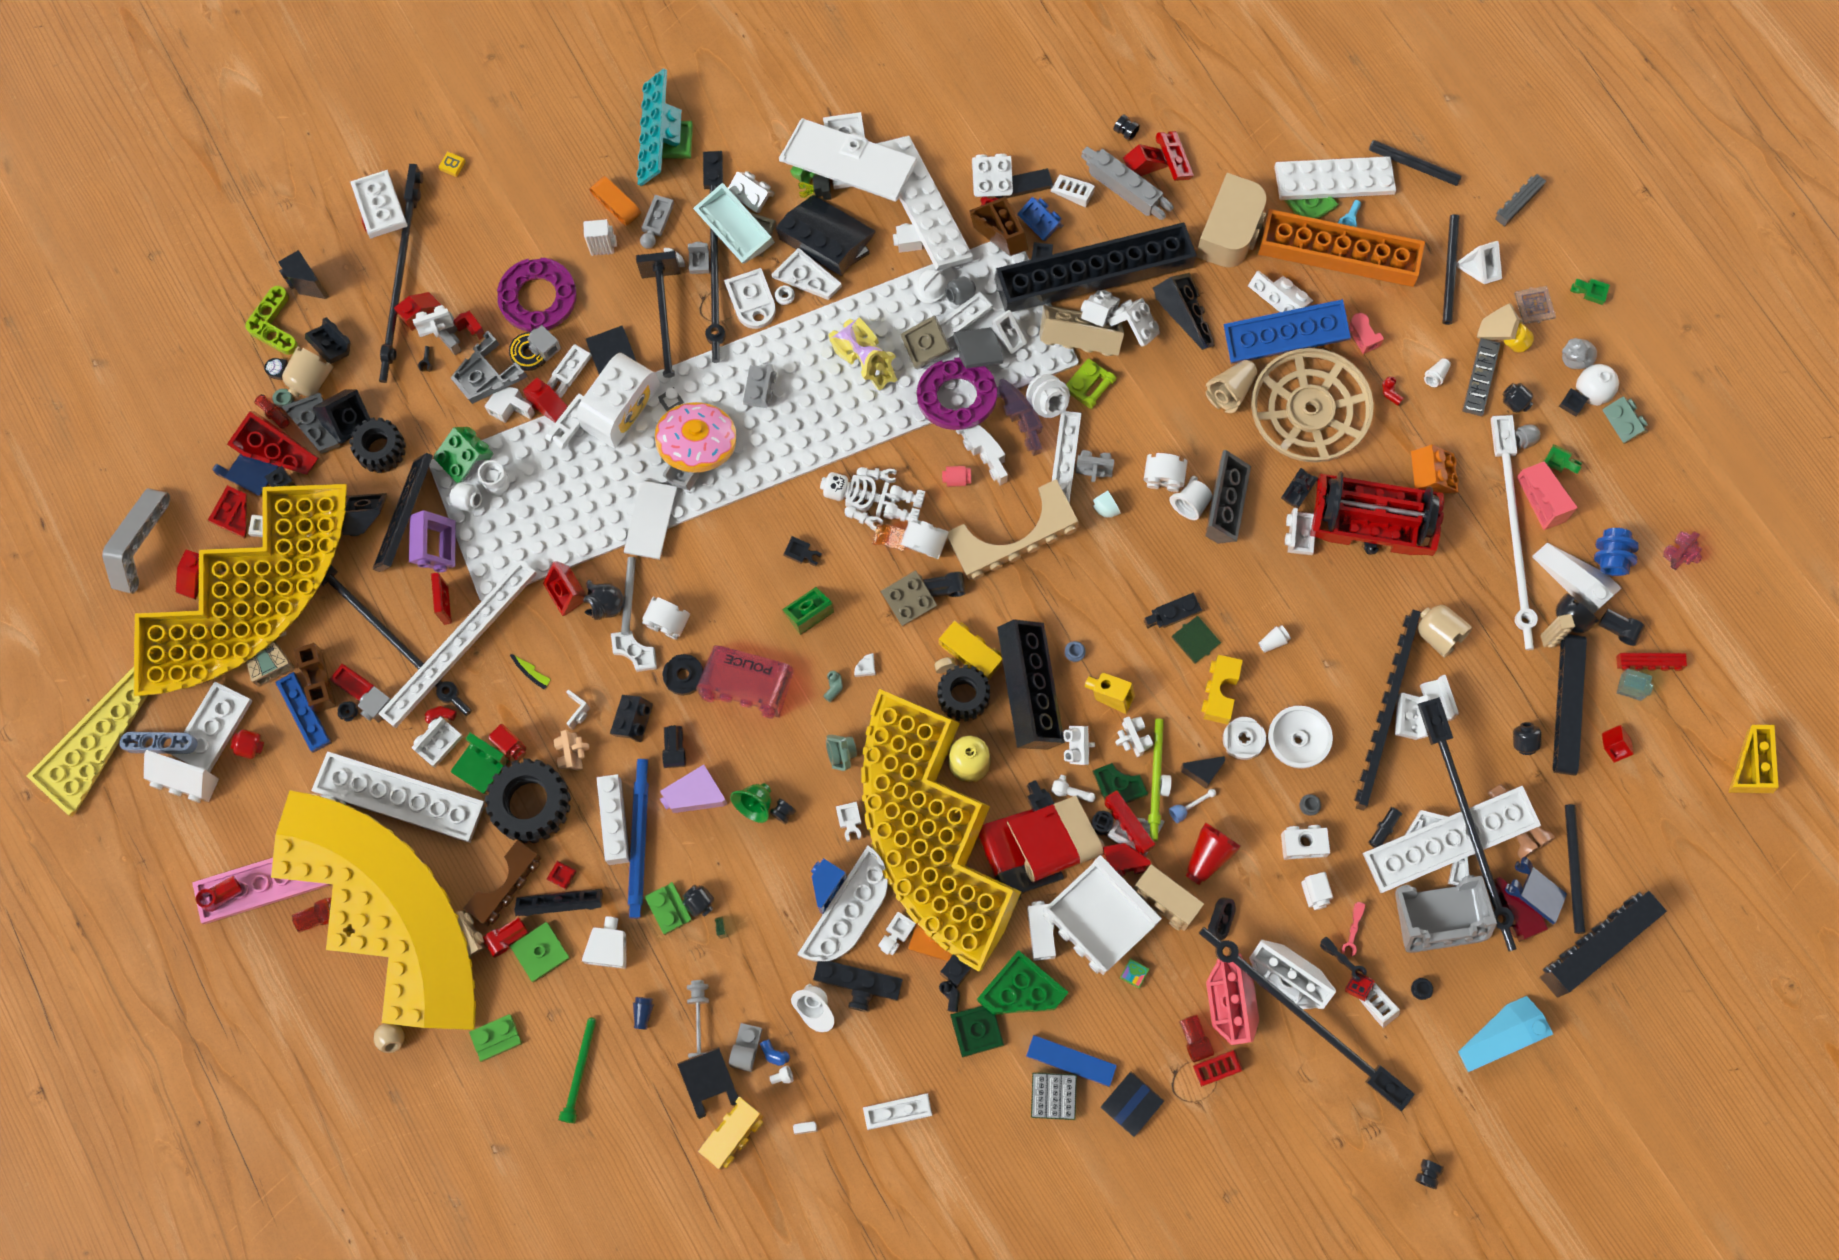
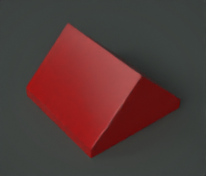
(564, 588)

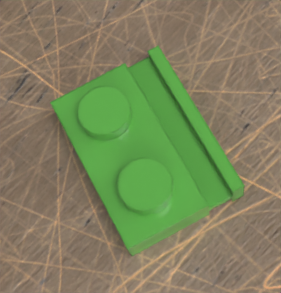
(668, 908)
(495, 1038)

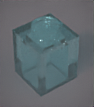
(1635, 684)

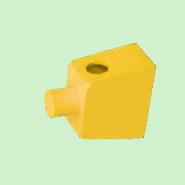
(1112, 691)

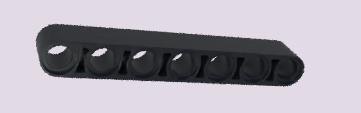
(1569, 705)

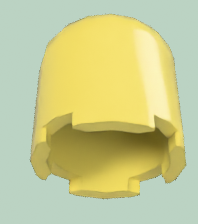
(969, 767)

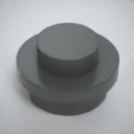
(1310, 805)

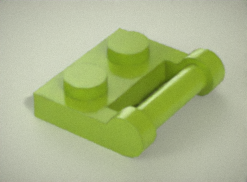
(1085, 379)

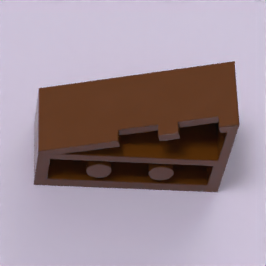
(1000, 226)

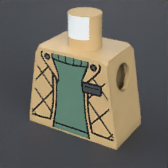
(268, 665)

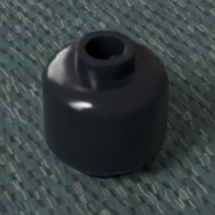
(1517, 397)
(1527, 738)
(698, 900)

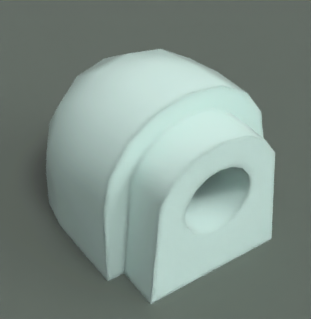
(1106, 505)

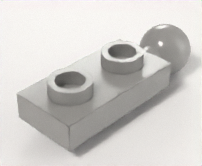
(655, 220)

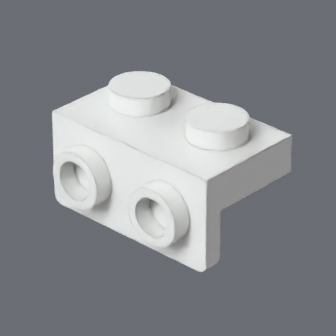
(750, 191)
(1299, 536)
(1408, 717)
(436, 741)

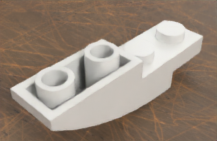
(981, 442)

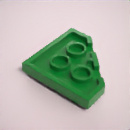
(1021, 989)

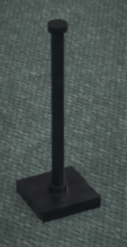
(658, 266)

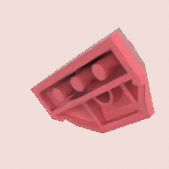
(1232, 1003)

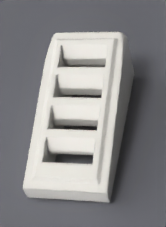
(1074, 197)
(1388, 1004)

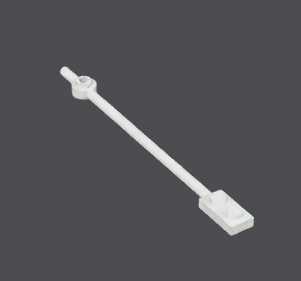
(1505, 446)

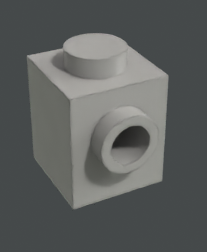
(543, 343)
(373, 703)

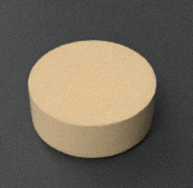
(944, 664)

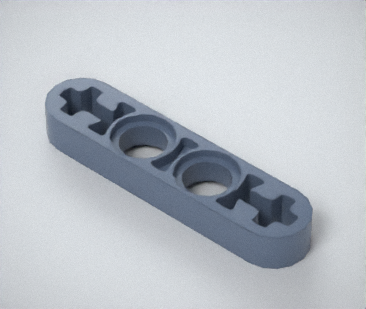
(158, 742)

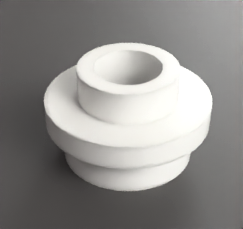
(784, 290)

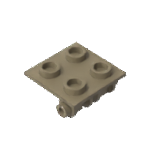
(909, 597)

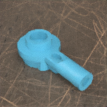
(1350, 218)

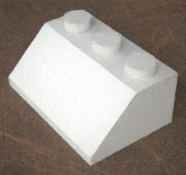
(178, 777)

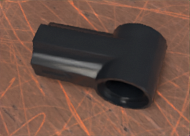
(950, 585)
(1626, 629)
(674, 753)

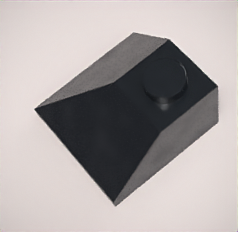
(361, 512)

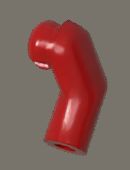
(1389, 390)
(438, 711)

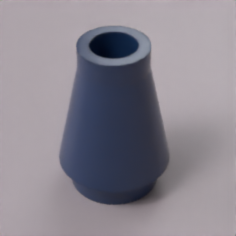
(642, 1011)

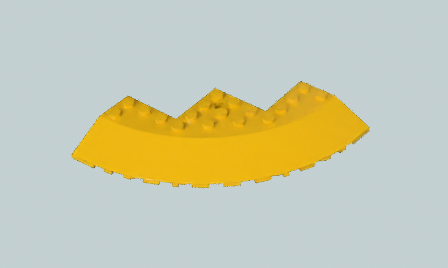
(248, 603)
(920, 833)
(388, 902)

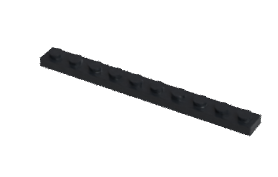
(1384, 717)

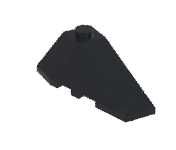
(1179, 298)

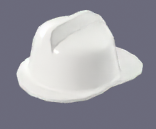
(932, 284)
(813, 1008)

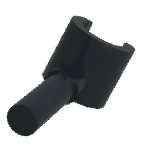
(425, 360)

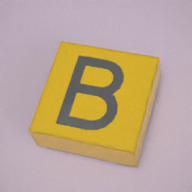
(452, 164)

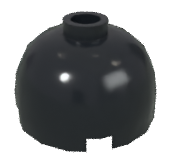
(1582, 617)

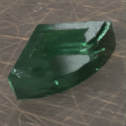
(720, 927)

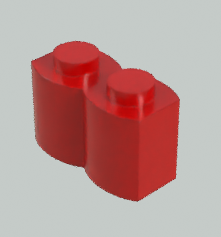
(507, 743)

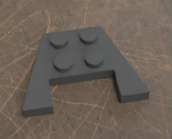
(478, 378)

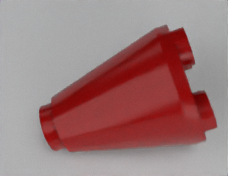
(1210, 853)

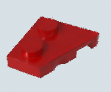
(231, 512)

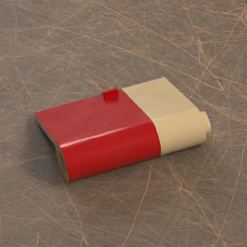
(1055, 838)

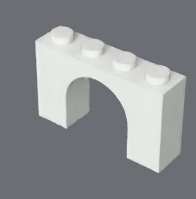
(1040, 933)

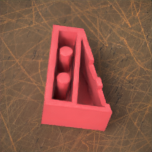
(1546, 495)

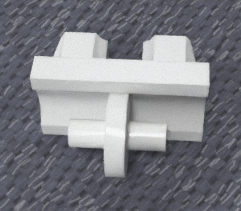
(433, 322)
(1131, 728)
(1078, 745)

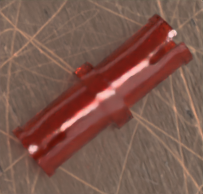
(272, 411)

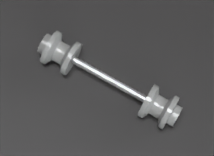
(697, 997)

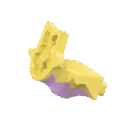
(851, 344)

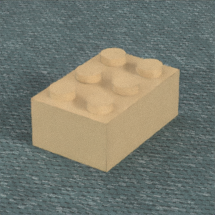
(1168, 898)

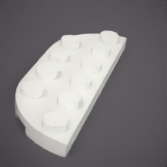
(848, 911)

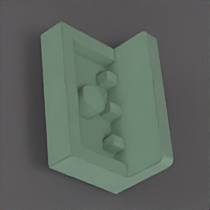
(1625, 419)

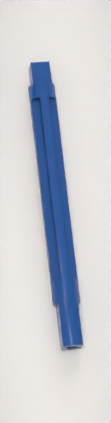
(638, 840)

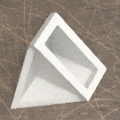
(1483, 263)

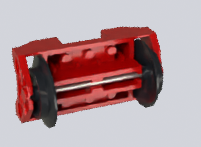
(1399, 519)

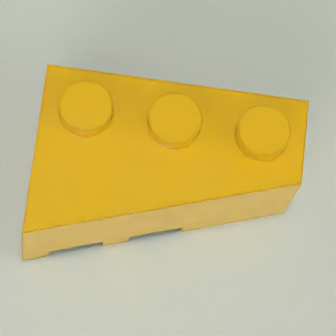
(1757, 762)
(731, 1134)

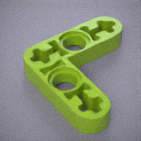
(265, 326)

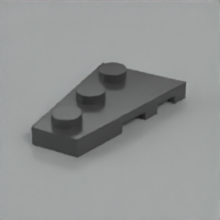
(307, 420)

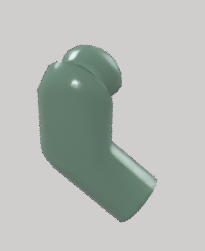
(835, 684)

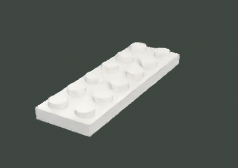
(1335, 178)

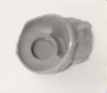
(1579, 354)

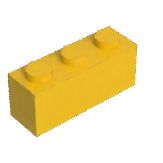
(970, 649)

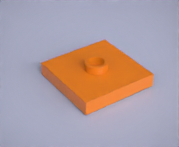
(925, 945)

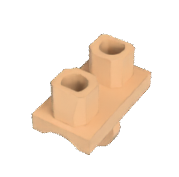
(573, 750)

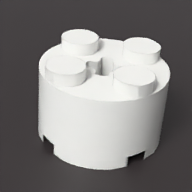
(1165, 471)
(924, 538)
(666, 617)

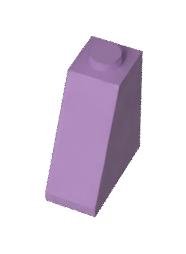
(693, 792)

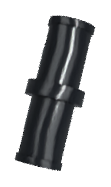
(1385, 827)

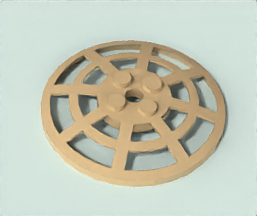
(1316, 396)

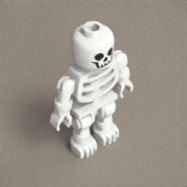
(837, 488)

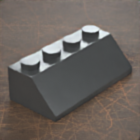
(1228, 499)

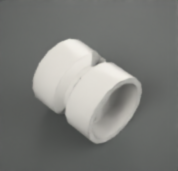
(493, 477)

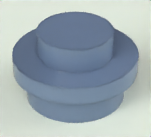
(1075, 651)

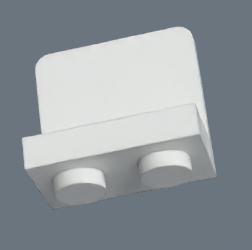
(992, 175)
(1139, 318)

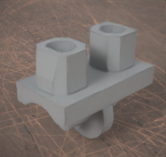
(1095, 466)

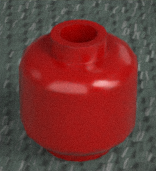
(247, 744)

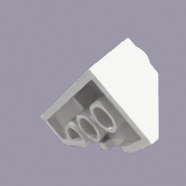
(1578, 578)

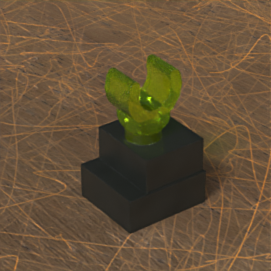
(820, 186)

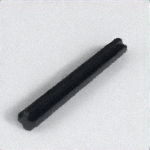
(1415, 162)

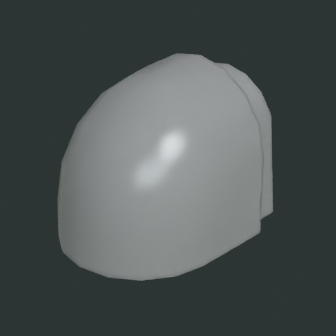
(1527, 436)

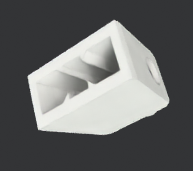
(606, 946)

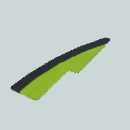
(528, 670)

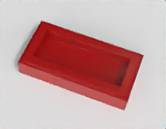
(351, 682)

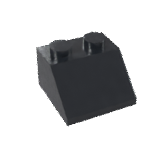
(300, 276)
(342, 414)

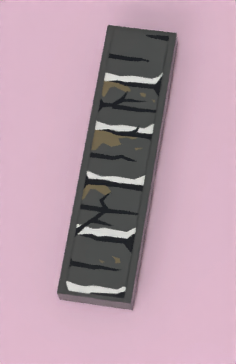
(1481, 377)

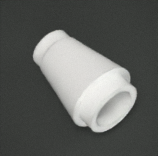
(1437, 373)
(1274, 639)

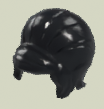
(604, 599)

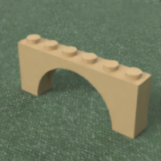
(979, 557)

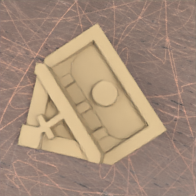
(1500, 324)

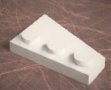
(807, 275)

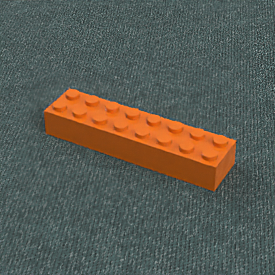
(1341, 248)

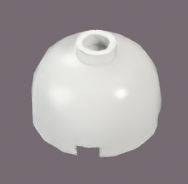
(1598, 384)

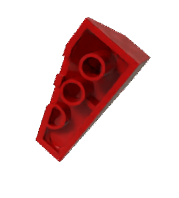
(266, 442)

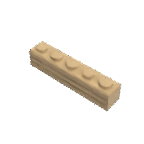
(1557, 631)

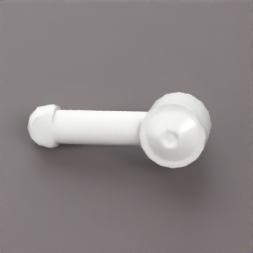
(1061, 788)

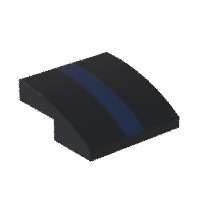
(1132, 1104)

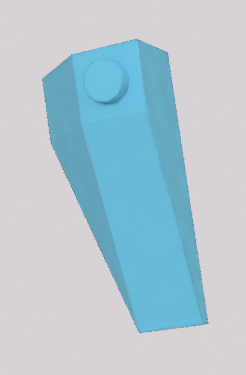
(1510, 1030)

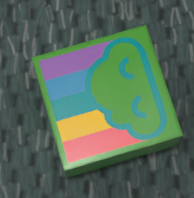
(1134, 973)

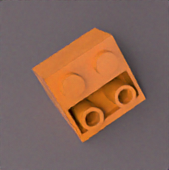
(1435, 468)

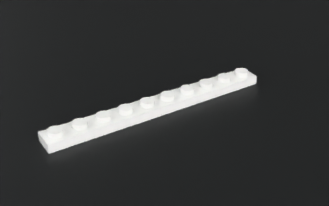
(457, 644)

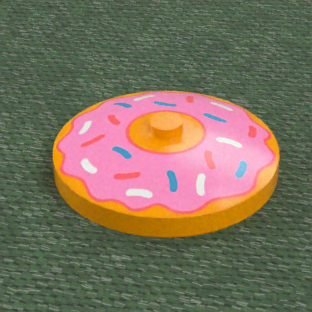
(695, 437)

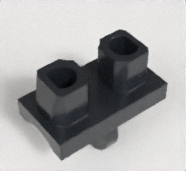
(1299, 488)

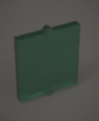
(1196, 639)

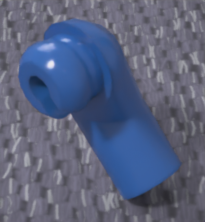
(773, 1056)

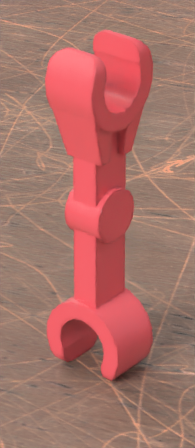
(1357, 914)

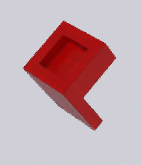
(1617, 743)

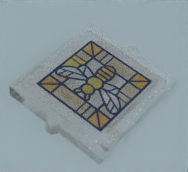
(1535, 305)

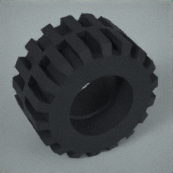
(367, 434)
(963, 676)

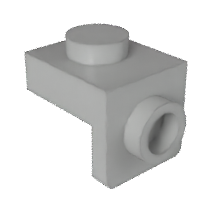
(698, 258)
(680, 478)

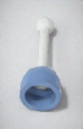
(1179, 812)

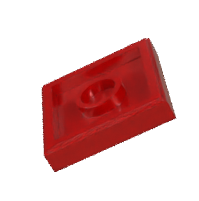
(441, 598)

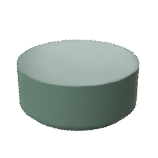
(282, 398)

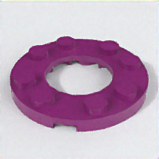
(529, 270)
(962, 418)

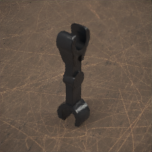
(1329, 947)

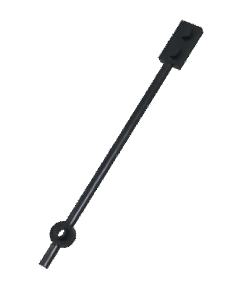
(711, 180)
(411, 196)
(451, 697)
(1439, 732)
(1379, 1078)

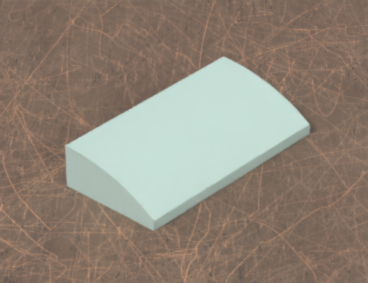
(733, 224)

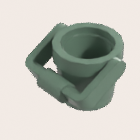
(840, 750)

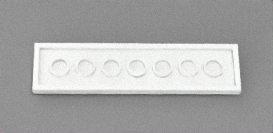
(929, 212)
(399, 797)
(1449, 839)

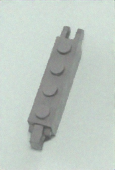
(1126, 183)

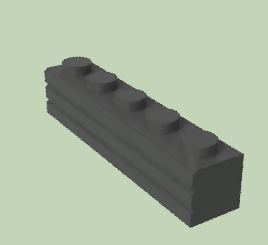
(1520, 199)

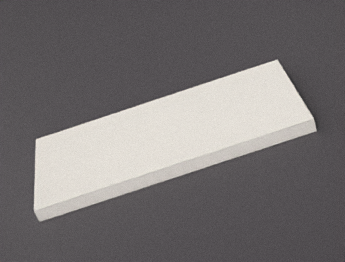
(650, 520)

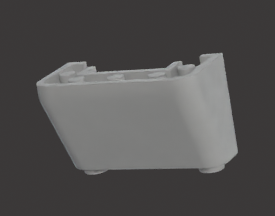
(1445, 915)

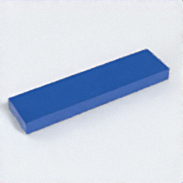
(304, 716)
(1071, 1061)

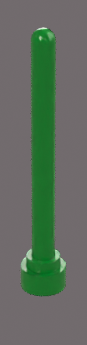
(569, 1113)

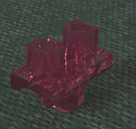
(1688, 551)

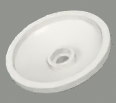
(1309, 727)

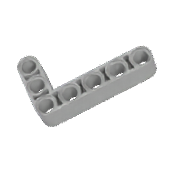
(128, 538)

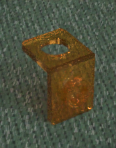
(889, 536)

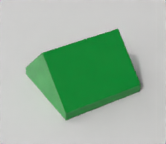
(808, 610)

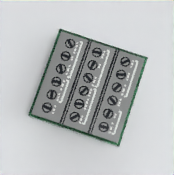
(1053, 1096)

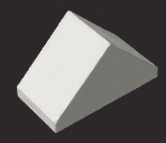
(1008, 332)

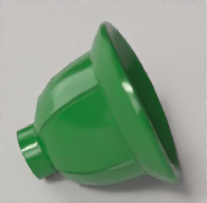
(753, 802)

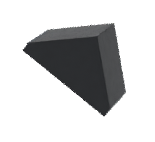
(1203, 770)

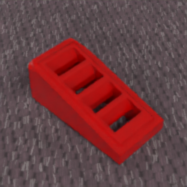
(1200, 1075)

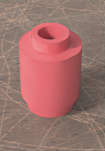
(956, 476)

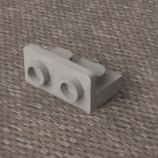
(758, 386)

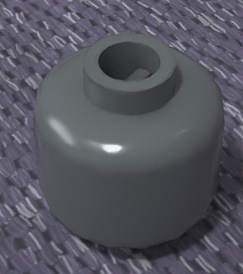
(960, 290)

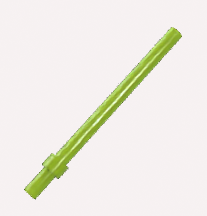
(1154, 818)

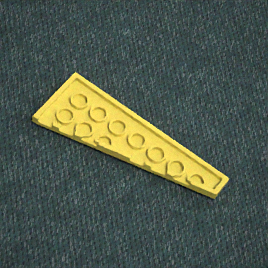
(81, 755)

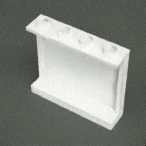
(1101, 916)

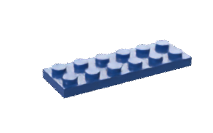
(1287, 331)

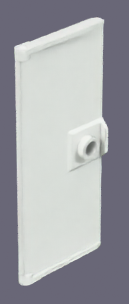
(848, 159)

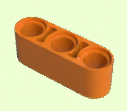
(615, 201)

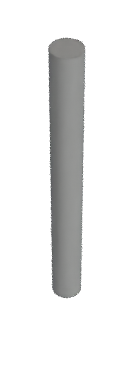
(625, 630)

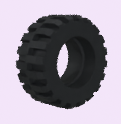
(515, 777)

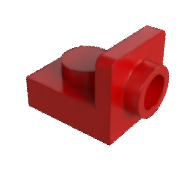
(468, 321)

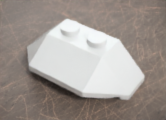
(1292, 975)

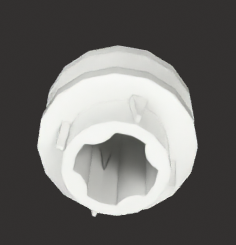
(1048, 395)

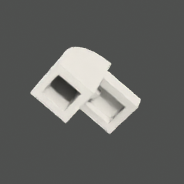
(506, 401)

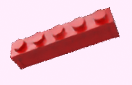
(1651, 661)
(1129, 823)

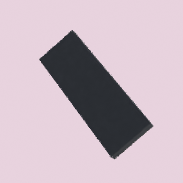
(402, 512)

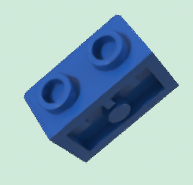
(1040, 218)

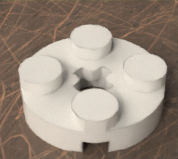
(1252, 729)

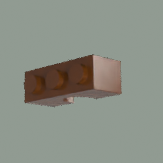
(318, 687)

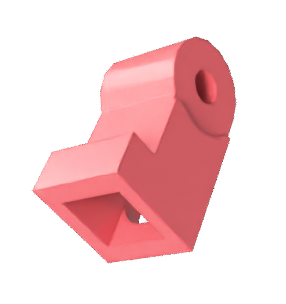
(1363, 333)

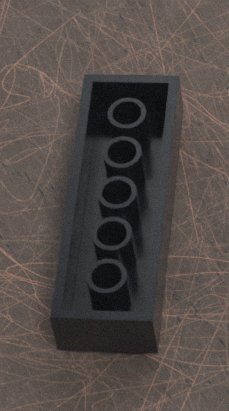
(1030, 685)
(1601, 945)

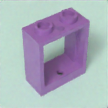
(418, 541)

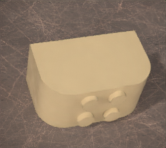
(1233, 222)

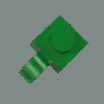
(1594, 290)
(1559, 458)

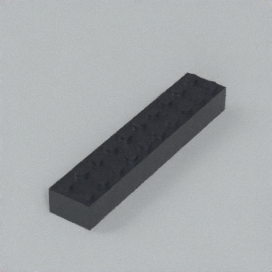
(1095, 267)

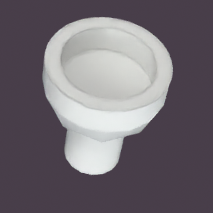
(784, 1075)

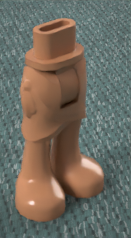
(1527, 845)

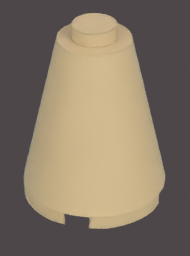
(1231, 386)

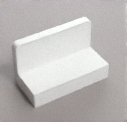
(1441, 689)

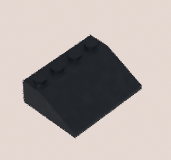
(824, 233)

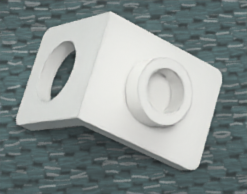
(581, 713)

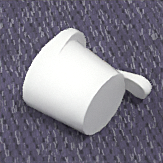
(1192, 499)

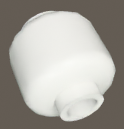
(465, 497)

